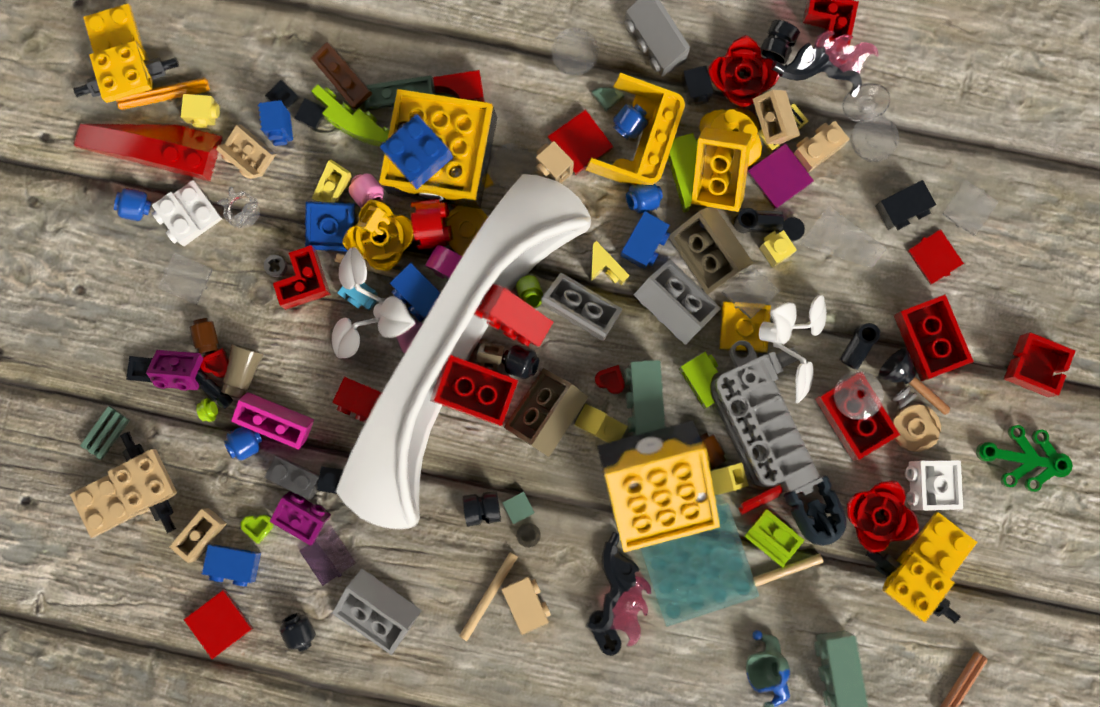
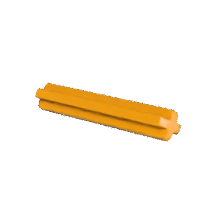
(164, 93)

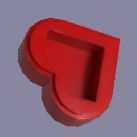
(215, 363)
(611, 379)

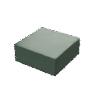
(518, 507)

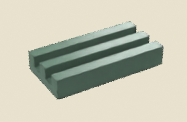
(98, 426)

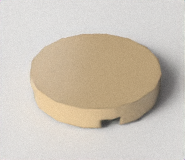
(917, 427)

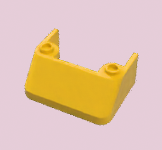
(663, 115)

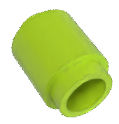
(529, 290)

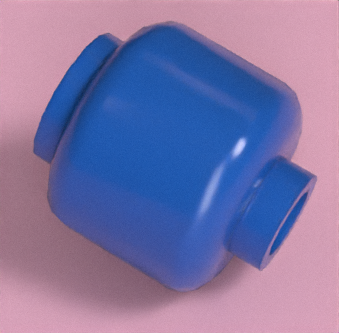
(630, 121)
(643, 197)
(132, 204)
(242, 443)

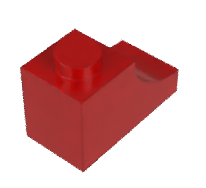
(461, 85)

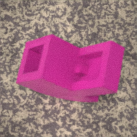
(443, 262)

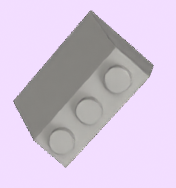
(657, 35)
(677, 301)
(581, 306)
(376, 611)

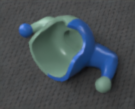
(769, 670)

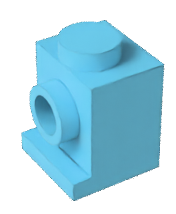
(357, 298)

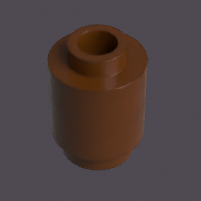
(204, 336)
(714, 451)

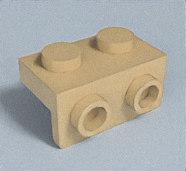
(246, 152)

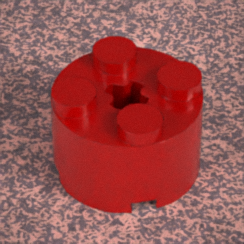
(430, 223)

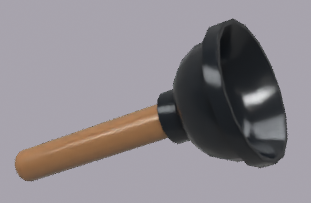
(899, 369)

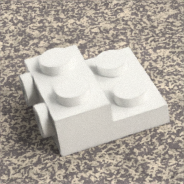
(185, 213)
(934, 485)

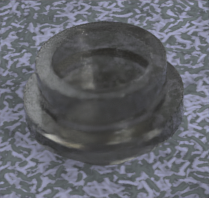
(528, 535)

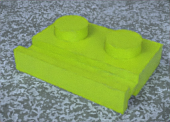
(774, 538)

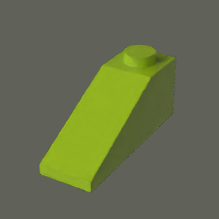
(682, 165)

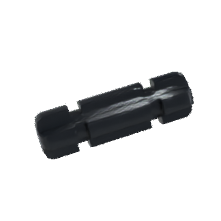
(213, 390)

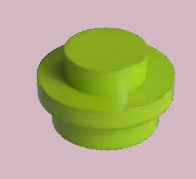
(207, 410)

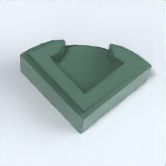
(607, 97)

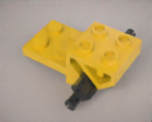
(119, 56)
(925, 569)

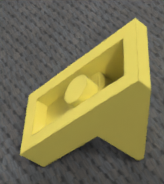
(332, 183)
(602, 260)
(600, 424)

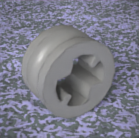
(283, 264)
(904, 397)

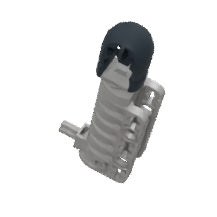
(776, 441)

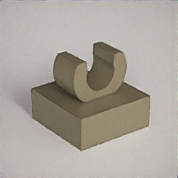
(490, 354)

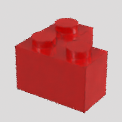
(832, 15)
(307, 283)
(356, 398)

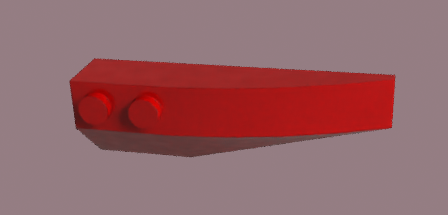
(154, 145)

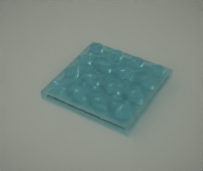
(700, 571)

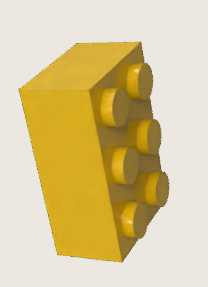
(721, 168)

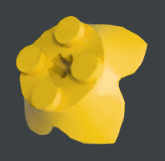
(739, 121)
(388, 253)

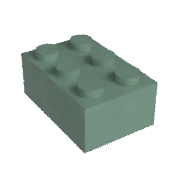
(644, 396)
(840, 670)

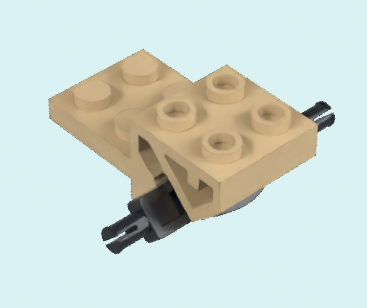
(127, 491)

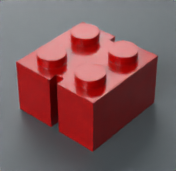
(1036, 364)

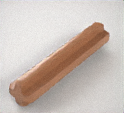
(965, 681)

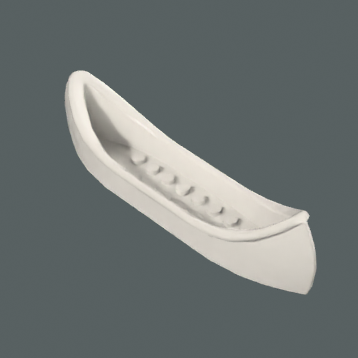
(387, 459)

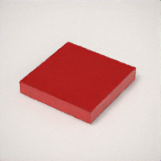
(581, 140)
(218, 624)

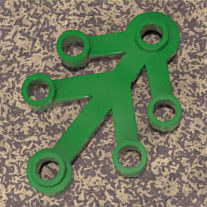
(1029, 459)

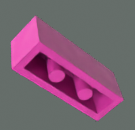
(272, 420)

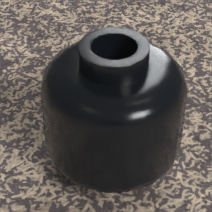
(520, 361)
(297, 632)

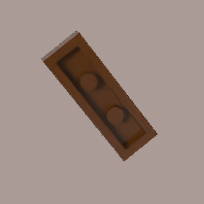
(341, 75)

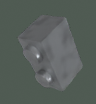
(293, 477)

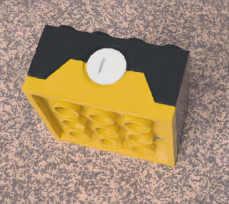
(467, 132)
(659, 485)

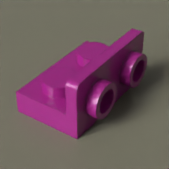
(175, 369)
(300, 517)

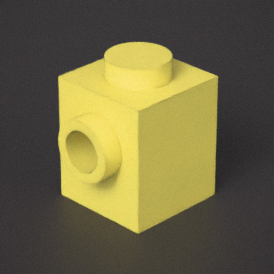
(199, 110)
(777, 248)
(728, 479)

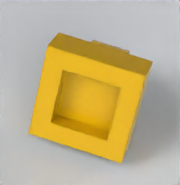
(371, 220)

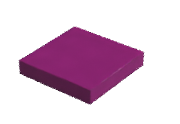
(780, 176)

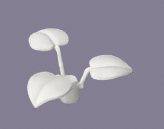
(389, 313)
(780, 332)

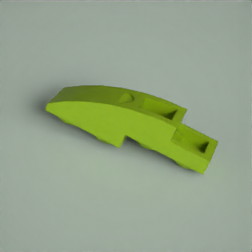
(358, 126)

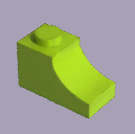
(698, 375)

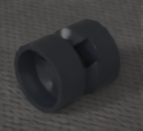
(779, 41)
(481, 508)

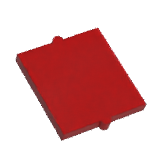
(935, 257)
(760, 500)

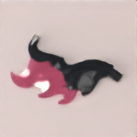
(832, 57)
(625, 596)

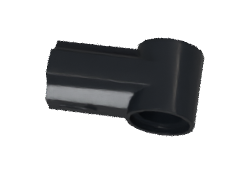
(760, 221)
(858, 347)

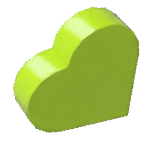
(256, 527)

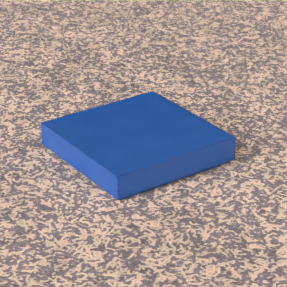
(327, 224)

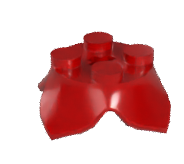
(743, 56)
(898, 521)

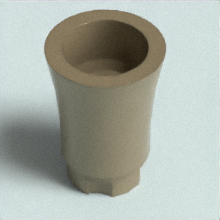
(240, 370)

